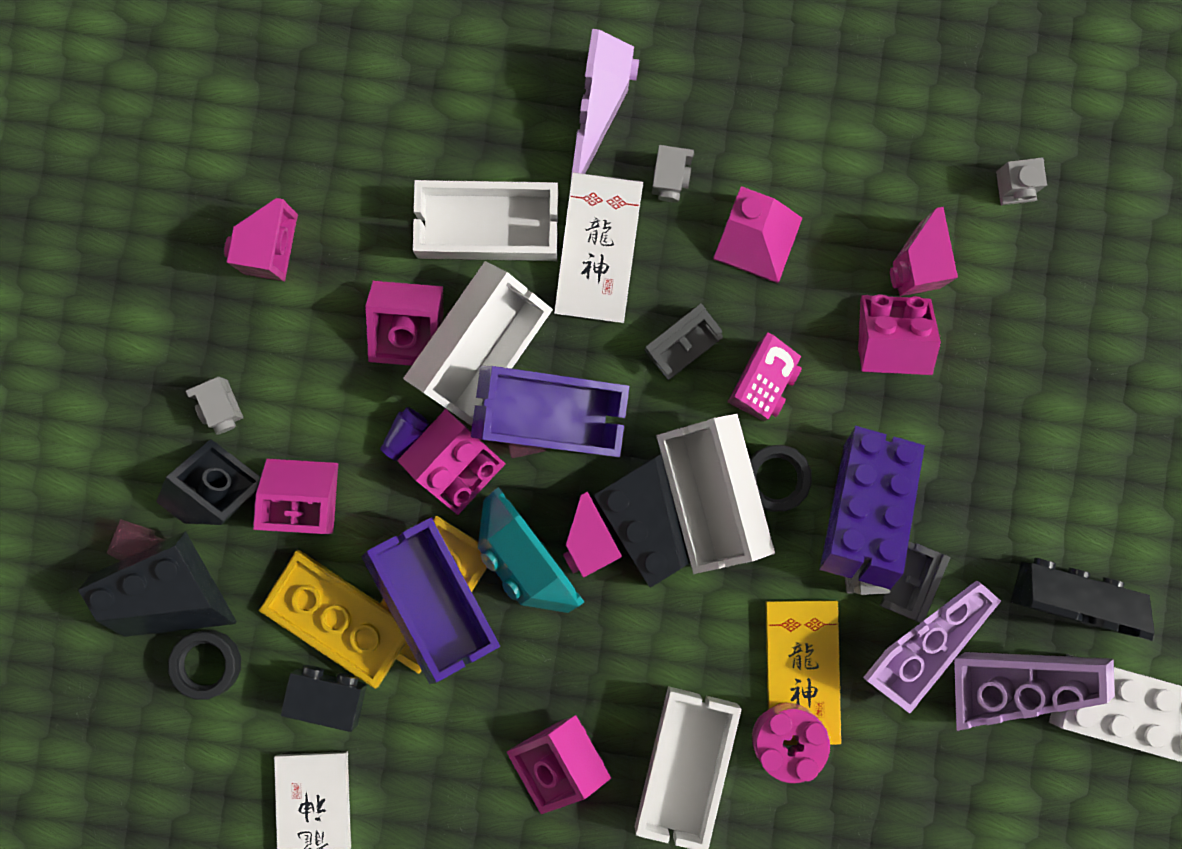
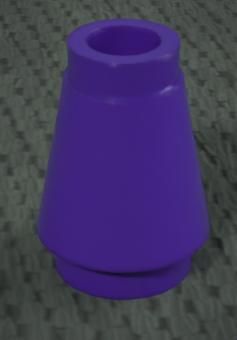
(403, 433)

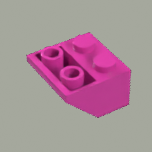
(897, 335)
(451, 462)
(296, 497)

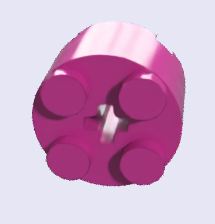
(802, 760)

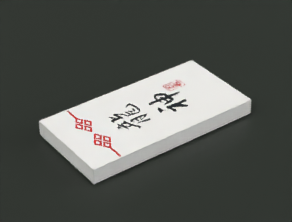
(598, 247)
(312, 801)

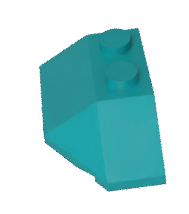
(521, 559)

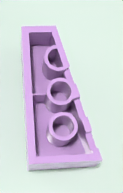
(1018, 686)

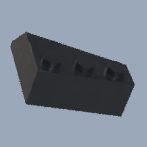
(646, 520)
(157, 592)
(1083, 599)

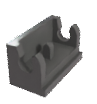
(684, 342)
(918, 584)

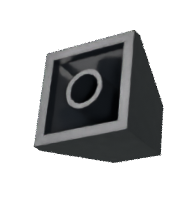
(208, 486)

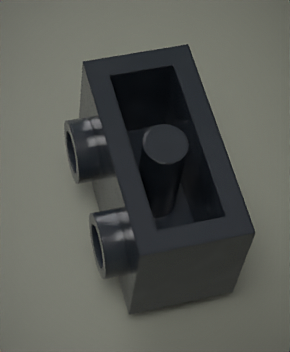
(324, 698)

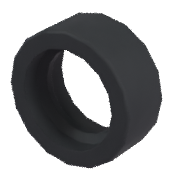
(803, 476)
(177, 671)

